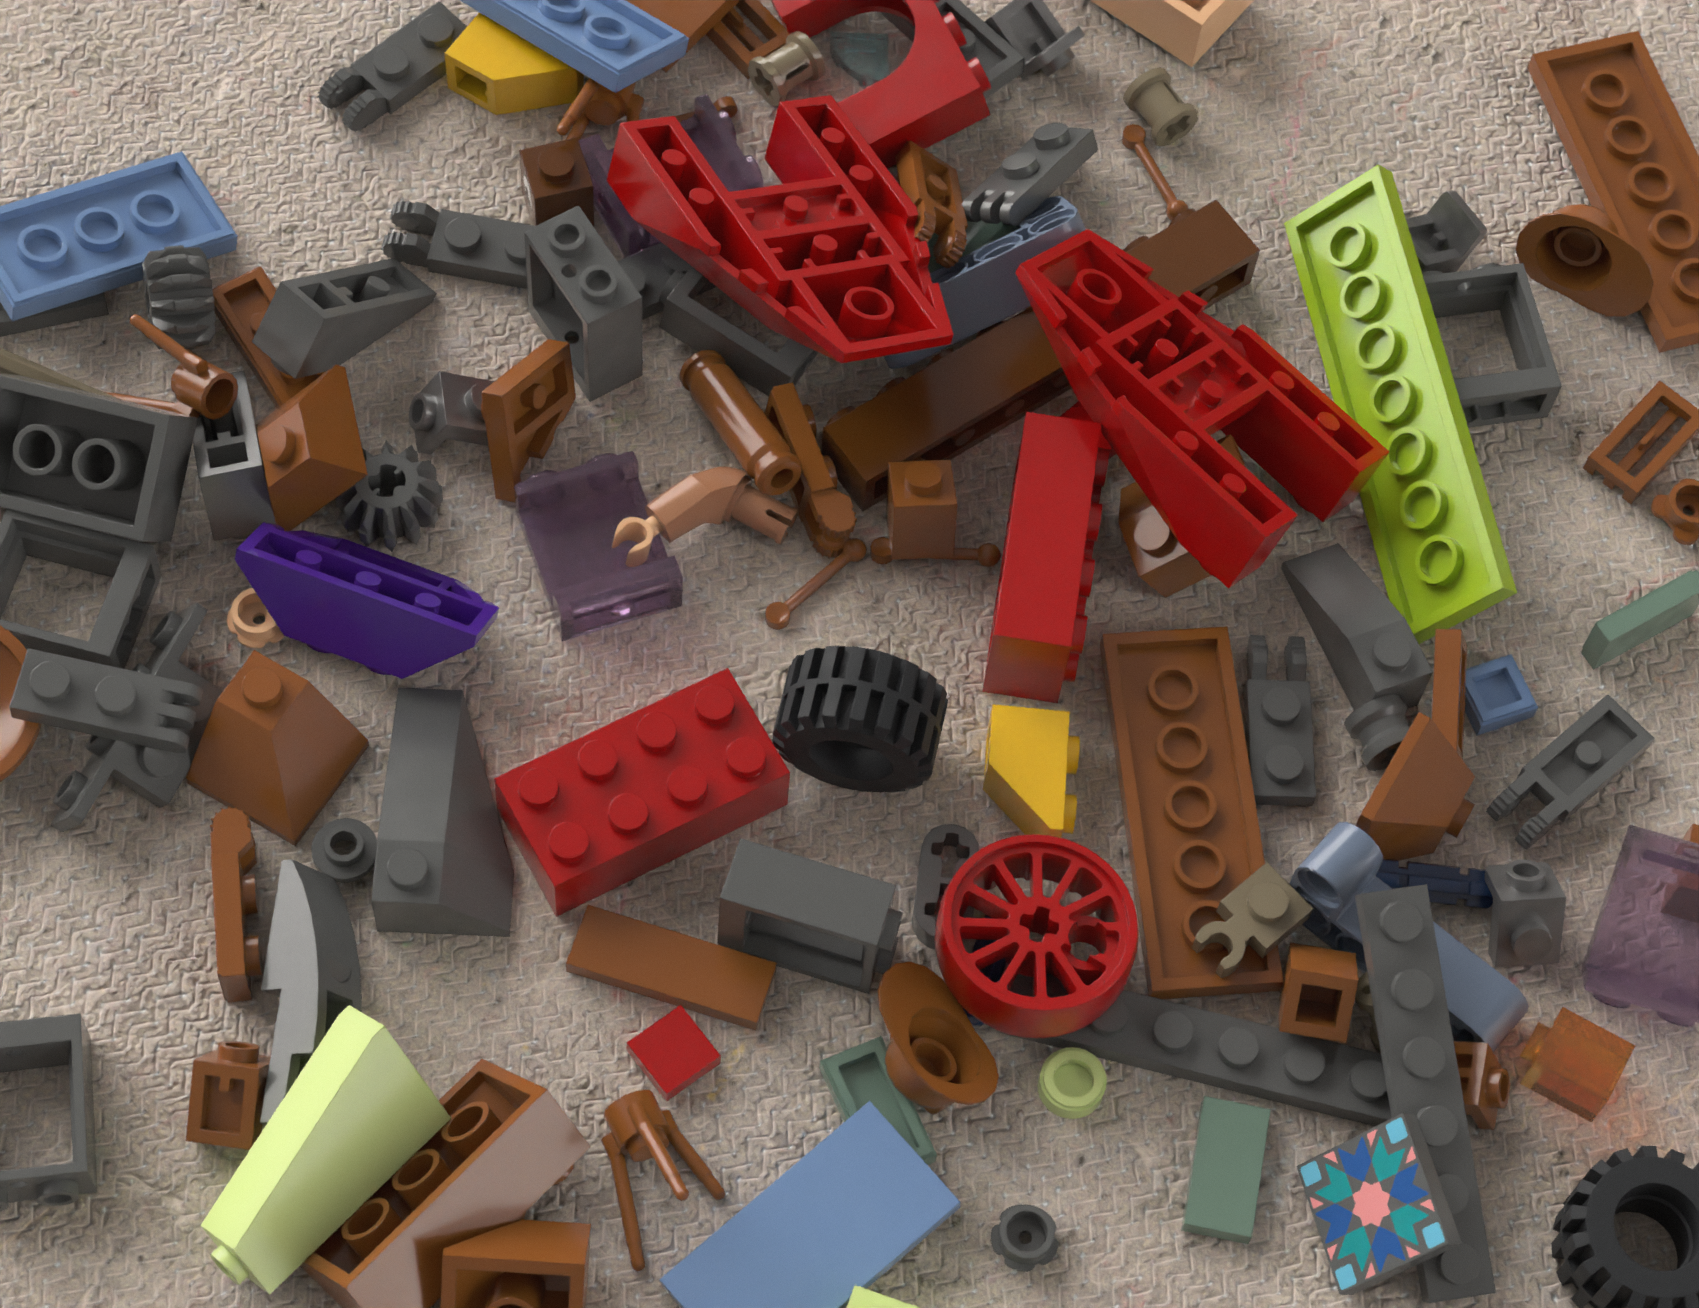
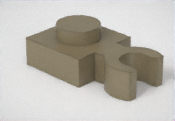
(1257, 915)

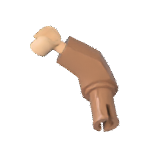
(700, 499)

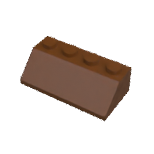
(471, 1177)

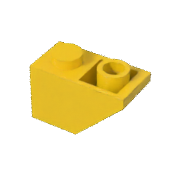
(507, 71)
(1028, 767)

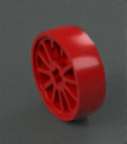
(1090, 983)

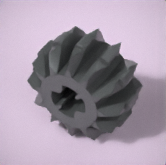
(180, 295)
(411, 507)

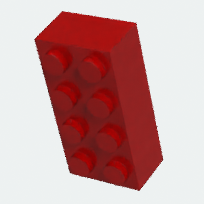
(1047, 558)
(642, 791)

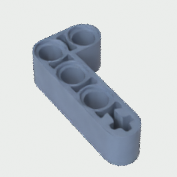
(984, 282)
(1345, 864)

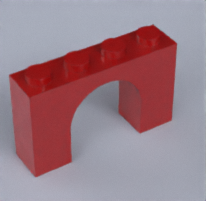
(925, 96)

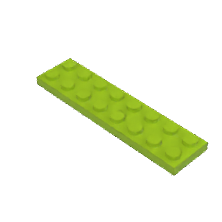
(1395, 380)

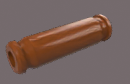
(740, 422)

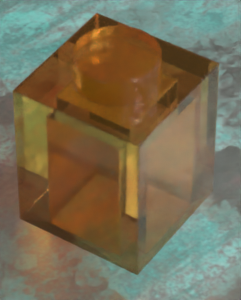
(1574, 1063)

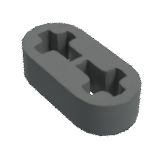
(929, 880)

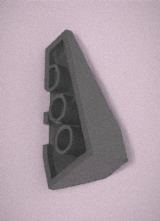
(439, 831)

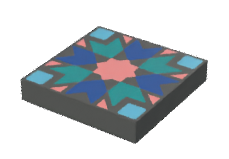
(1378, 1204)

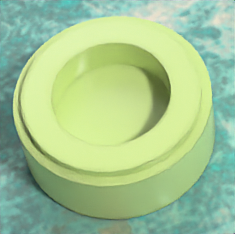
(1072, 1083)

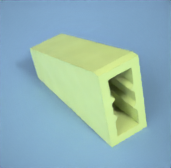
(323, 1152)

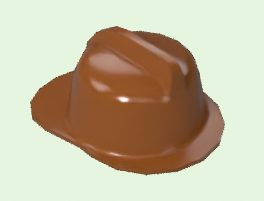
(1586, 260)
(932, 1044)

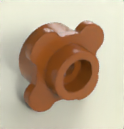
(1670, 508)

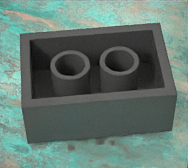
(92, 459)

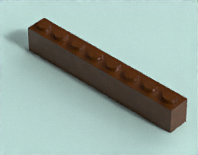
(1012, 366)

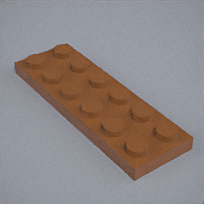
(1632, 165)
(1184, 802)

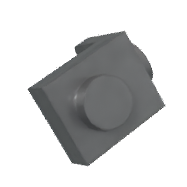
(1035, 35)
(1445, 234)
(448, 410)
(1525, 914)

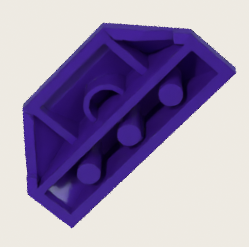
(361, 601)

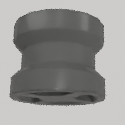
(1380, 729)

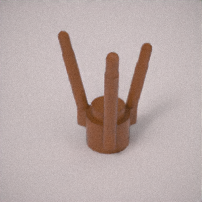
(600, 106)
(196, 382)
(644, 1133)

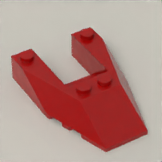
(809, 258)
(1171, 378)

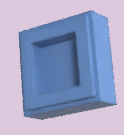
(1497, 695)

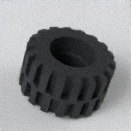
(860, 719)
(1588, 1240)

